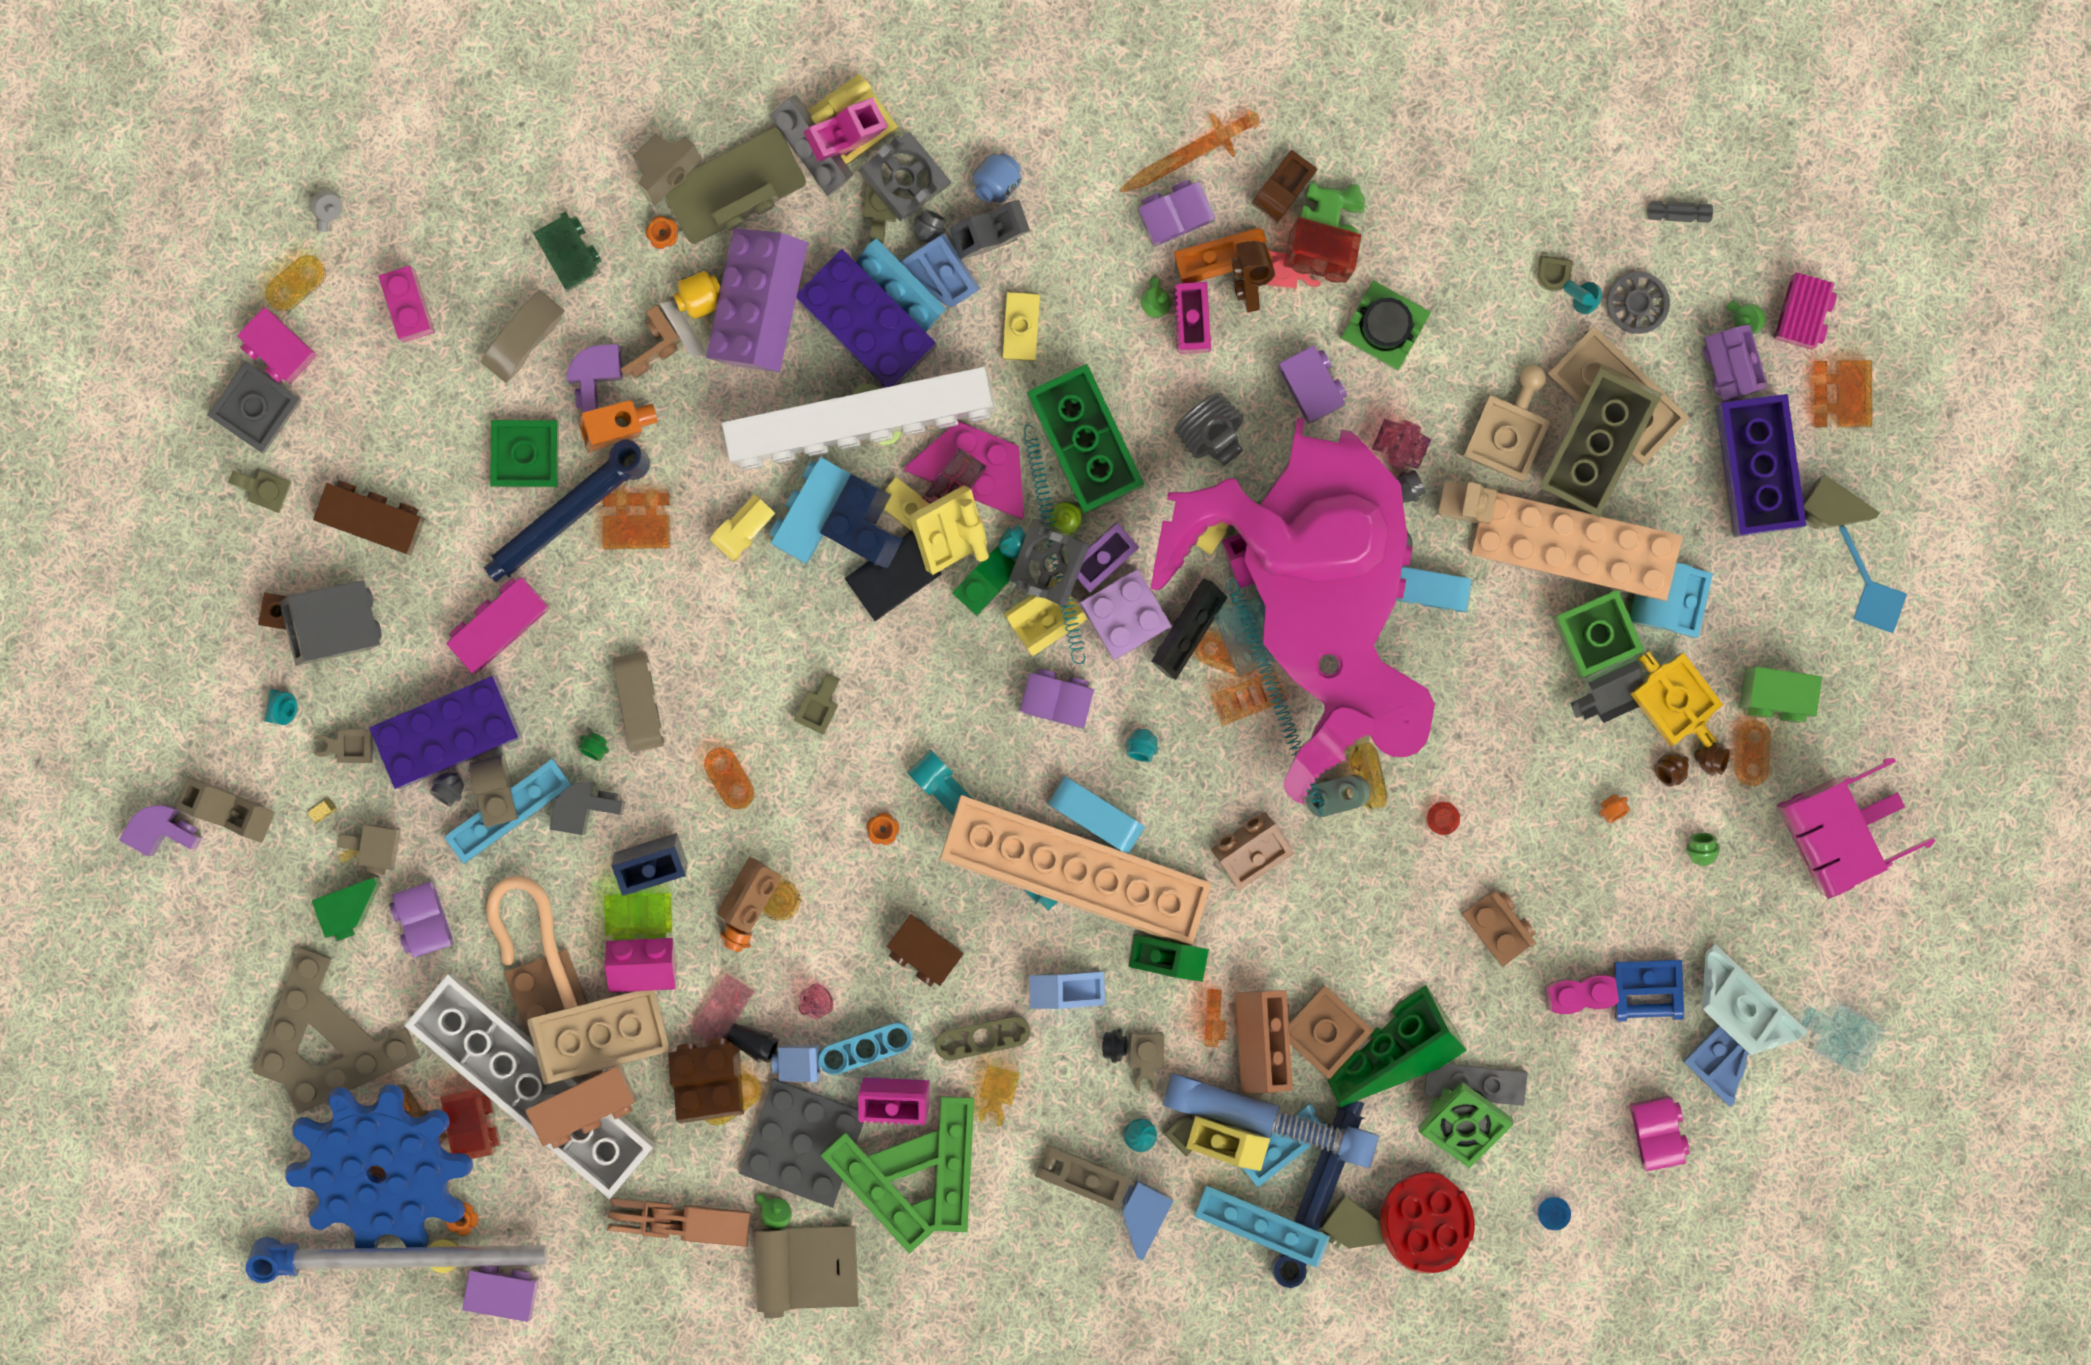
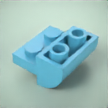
(1684, 606)

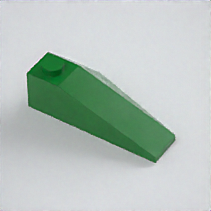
(1407, 1047)

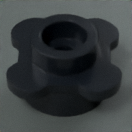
(1114, 1045)

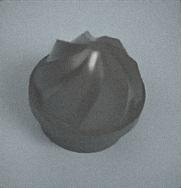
(928, 225)
(1411, 486)
(447, 788)

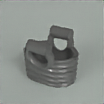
(1211, 427)

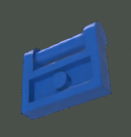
(1649, 979)

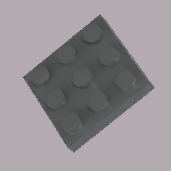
(792, 1135)

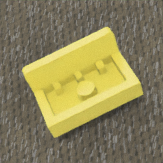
(1041, 622)

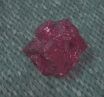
(1401, 444)

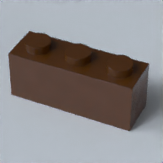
(369, 517)

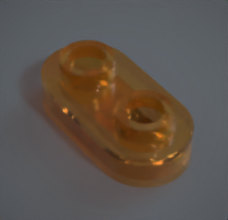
(1221, 659)
(1749, 752)
(729, 778)

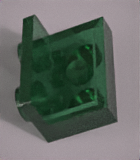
(568, 252)

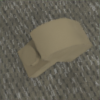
(492, 787)

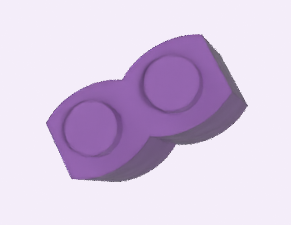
(1175, 213)
(1057, 699)
(421, 919)

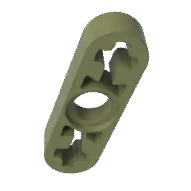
(960, 1050)

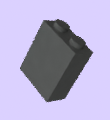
(330, 622)

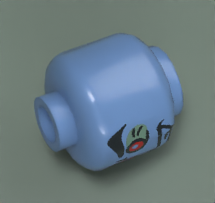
(997, 178)

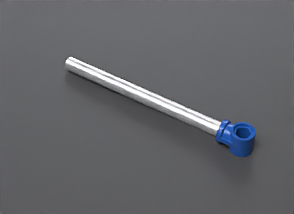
(288, 1258)

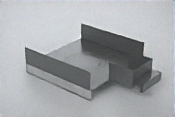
(1610, 692)

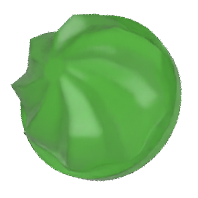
(1703, 848)

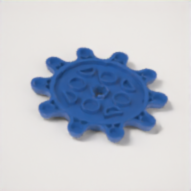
(383, 1137)

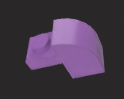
(592, 366)
(152, 824)

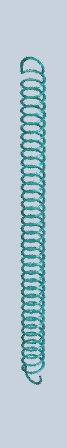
(1050, 541)
(1268, 683)

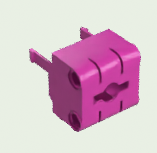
(1835, 833)

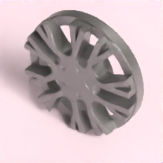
(1638, 302)

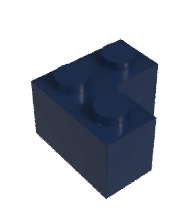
(855, 519)

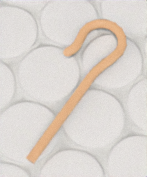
(546, 930)

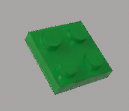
(524, 453)

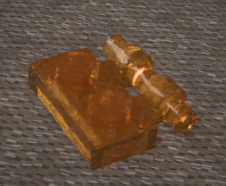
(1854, 394)
(636, 531)

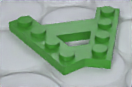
(946, 1148)

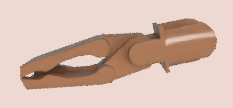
(697, 1225)

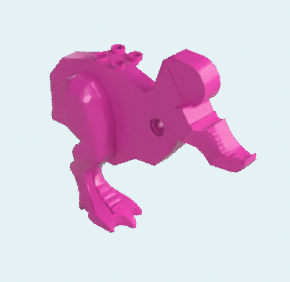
(1329, 573)

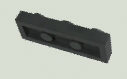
(1189, 629)

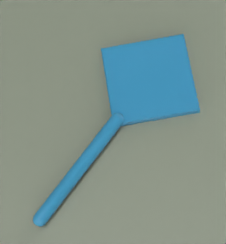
(1879, 604)

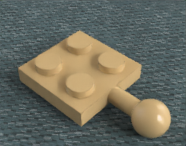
(1508, 434)

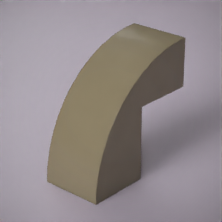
(521, 335)
(224, 809)

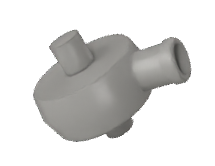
(325, 207)

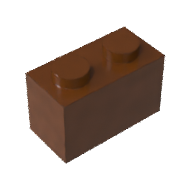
(924, 950)

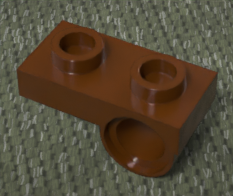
(1284, 186)
(1253, 269)

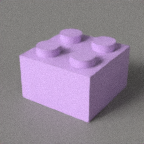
(1125, 614)

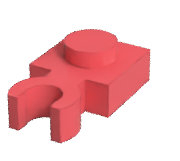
(1286, 276)

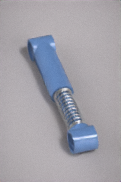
(1266, 1119)

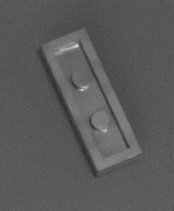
(792, 120)

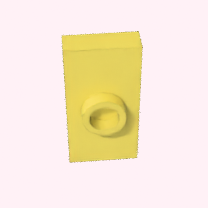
(1021, 326)
(903, 502)

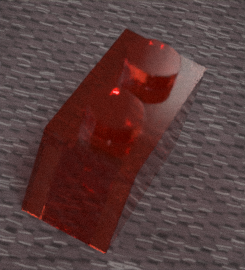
(1322, 250)
(470, 1123)

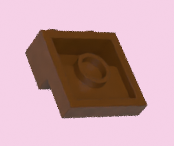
(706, 1081)

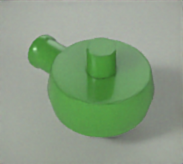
(1155, 300)
(1747, 315)
(774, 1212)

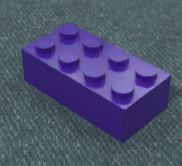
(865, 320)
(1760, 465)
(445, 732)

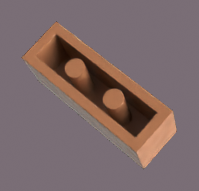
(1264, 1041)
(582, 1107)

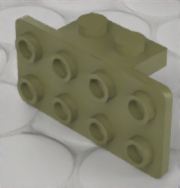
(736, 186)

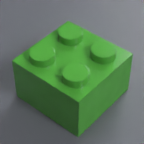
(1598, 634)
(1780, 692)

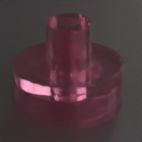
(815, 1001)

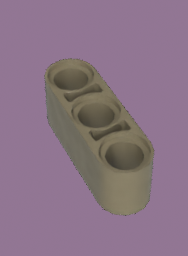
(637, 701)

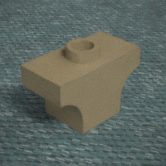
(664, 165)

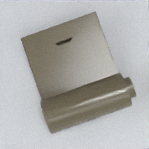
(801, 1269)

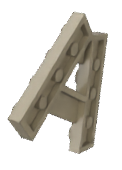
(305, 1004)

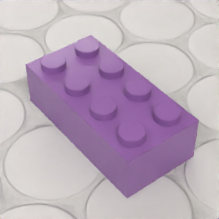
(757, 299)

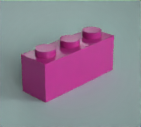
(497, 624)

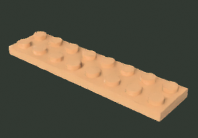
(1075, 871)

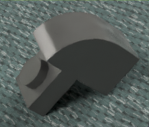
(989, 230)
(574, 805)

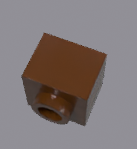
(266, 617)

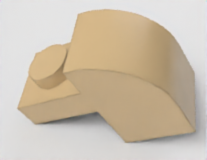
(1467, 502)

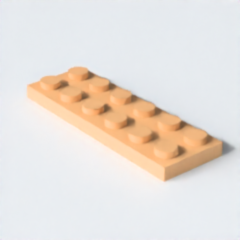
(1579, 546)

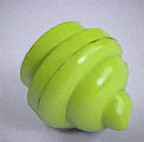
(1067, 517)

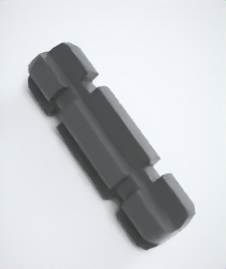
(1680, 211)

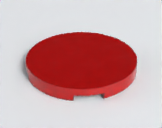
(1427, 1222)

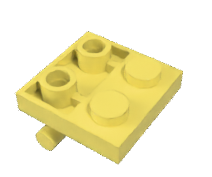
(848, 94)
(949, 530)

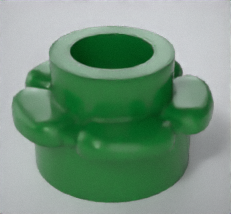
(593, 746)

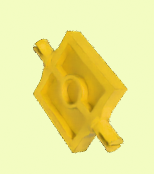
(1676, 699)

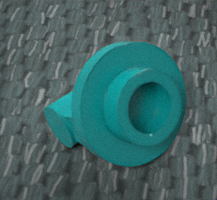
(1585, 297)
(280, 707)

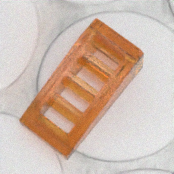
(1222, 708)

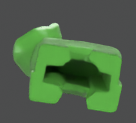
(1331, 202)

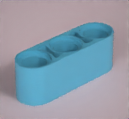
(1436, 589)
(1096, 815)
(853, 1059)

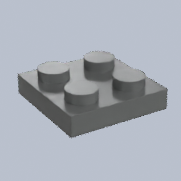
(254, 407)

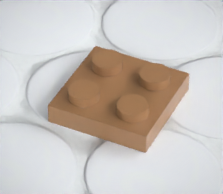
(536, 990)
(1327, 1032)

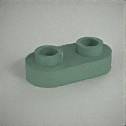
(1336, 797)

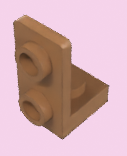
(659, 327)

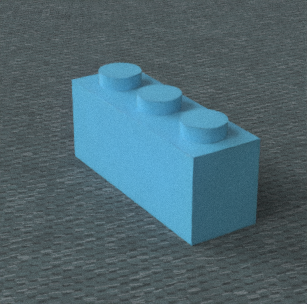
(809, 510)

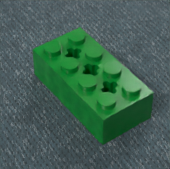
(1093, 419)

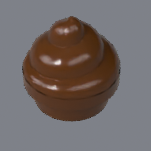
(1713, 759)
(1672, 769)

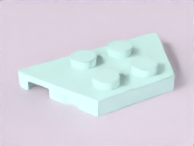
(1744, 1006)

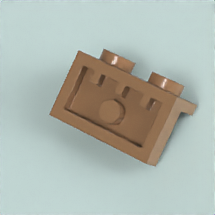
(1252, 850)
(749, 895)
(1500, 927)

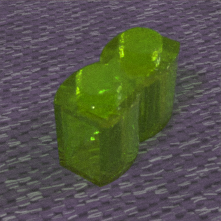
(638, 915)

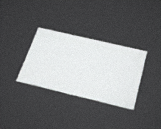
(683, 329)

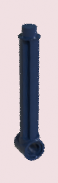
(569, 509)
(1319, 1192)

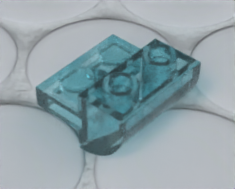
(1236, 640)

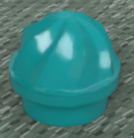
(1012, 541)
(1142, 745)
(1140, 1135)

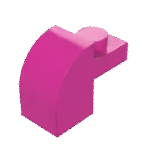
(846, 131)

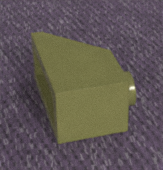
(1834, 506)
(1351, 1225)

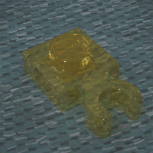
(998, 1088)

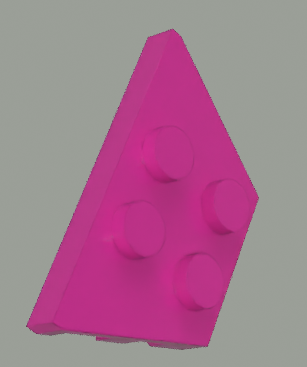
(1001, 481)

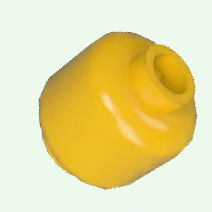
(697, 294)

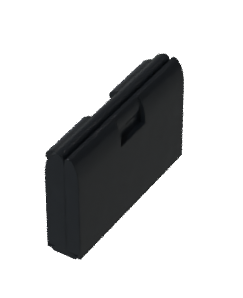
(885, 588)

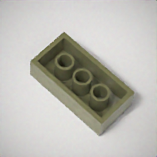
(1601, 440)

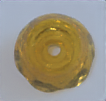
(790, 904)

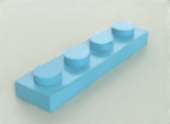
(529, 797)
(1262, 1226)

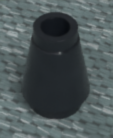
(753, 1042)

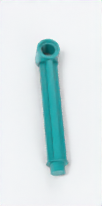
(936, 779)

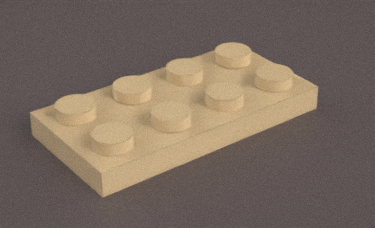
(1578, 370)
(598, 1035)

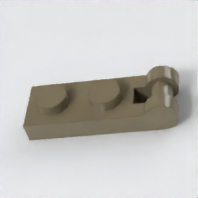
(1084, 1177)

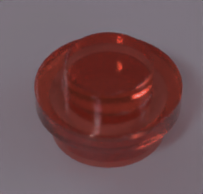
(1443, 818)

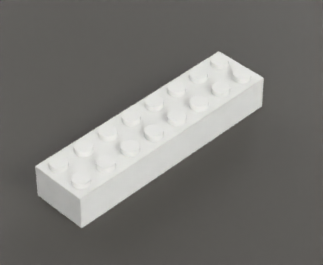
(860, 417)
(505, 1068)

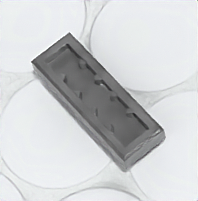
(1495, 1084)

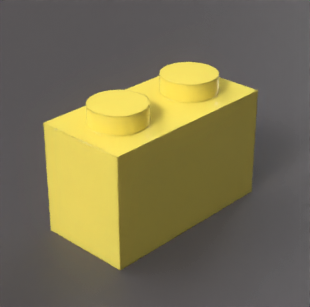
(1228, 1143)

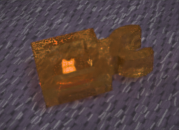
(1214, 1027)

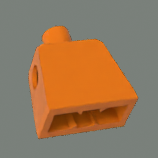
(601, 430)

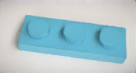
(900, 284)

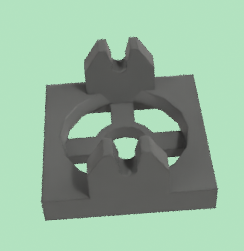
(904, 145)
(1076, 550)

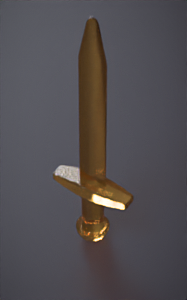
(1194, 150)

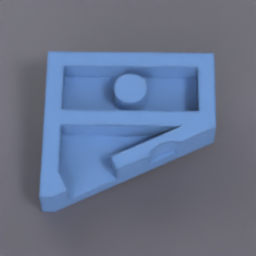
(941, 271)
(1719, 1063)

